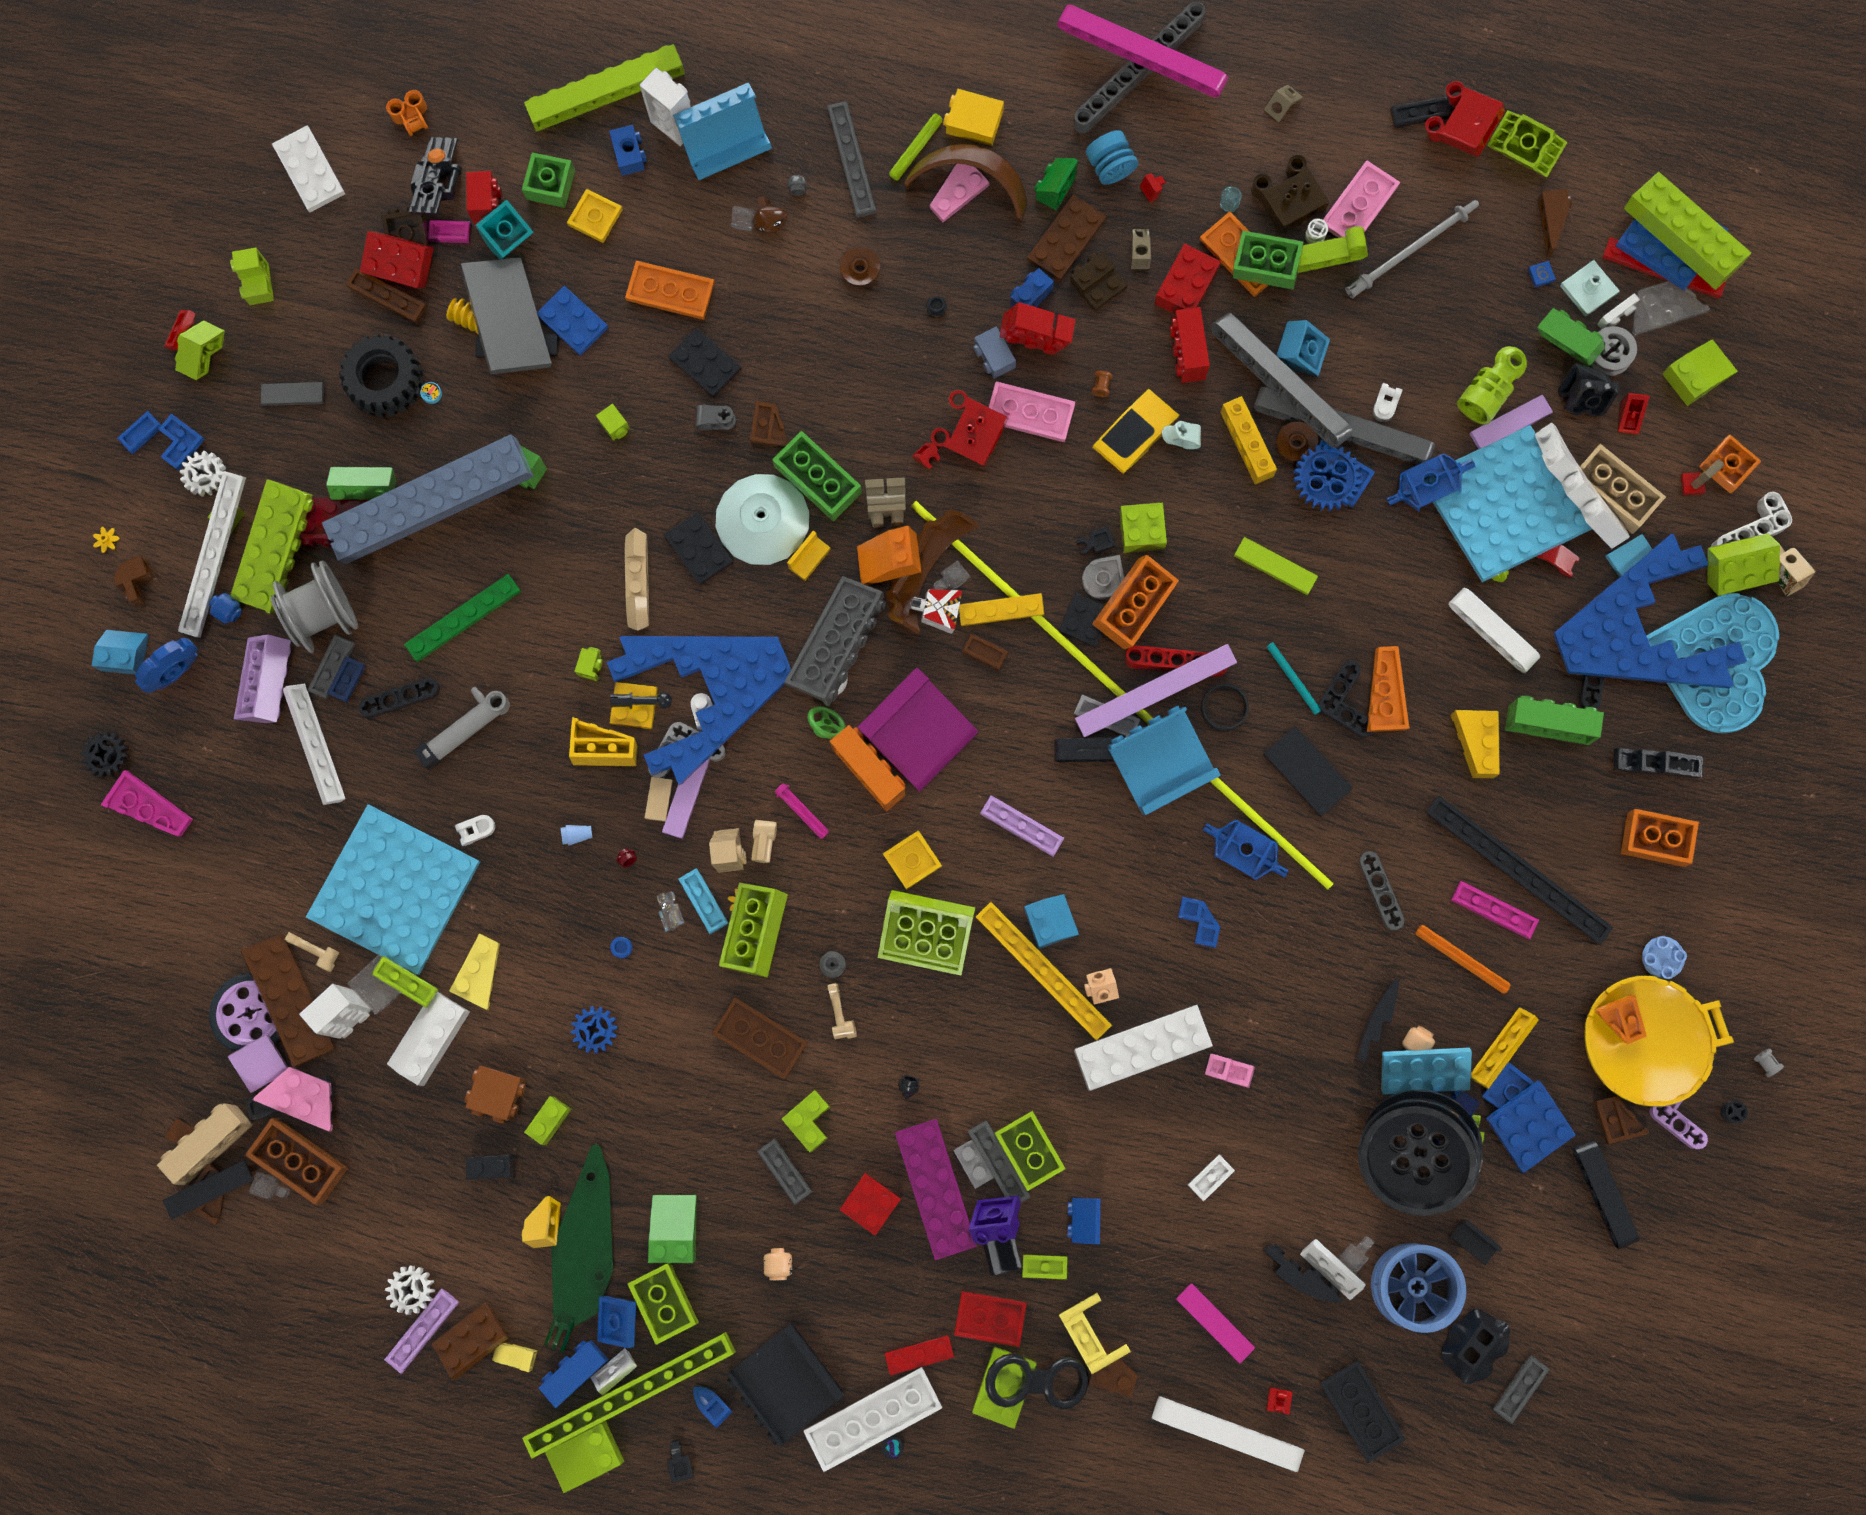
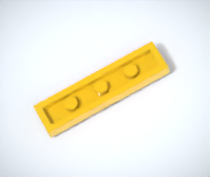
(1001, 609)
(1504, 1047)

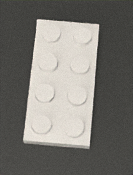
(308, 168)

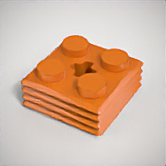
(1742, 463)

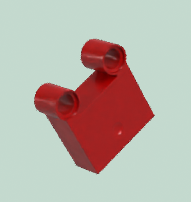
(1469, 123)
(976, 430)

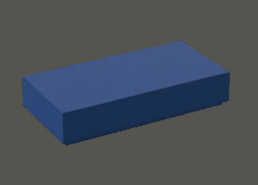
(139, 432)

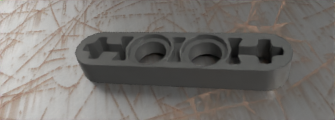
(1377, 892)

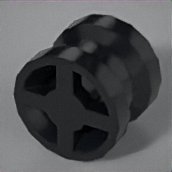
(1738, 1110)

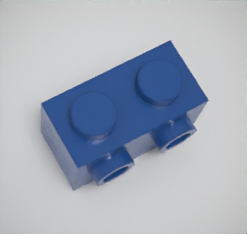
(1034, 290)

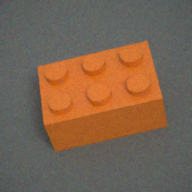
(1659, 837)

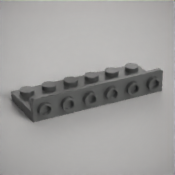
(836, 640)

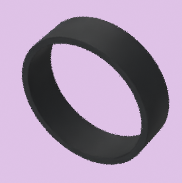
(1235, 689)

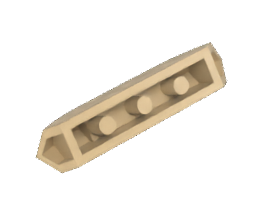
(636, 579)

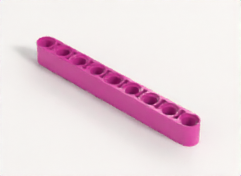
(1142, 51)

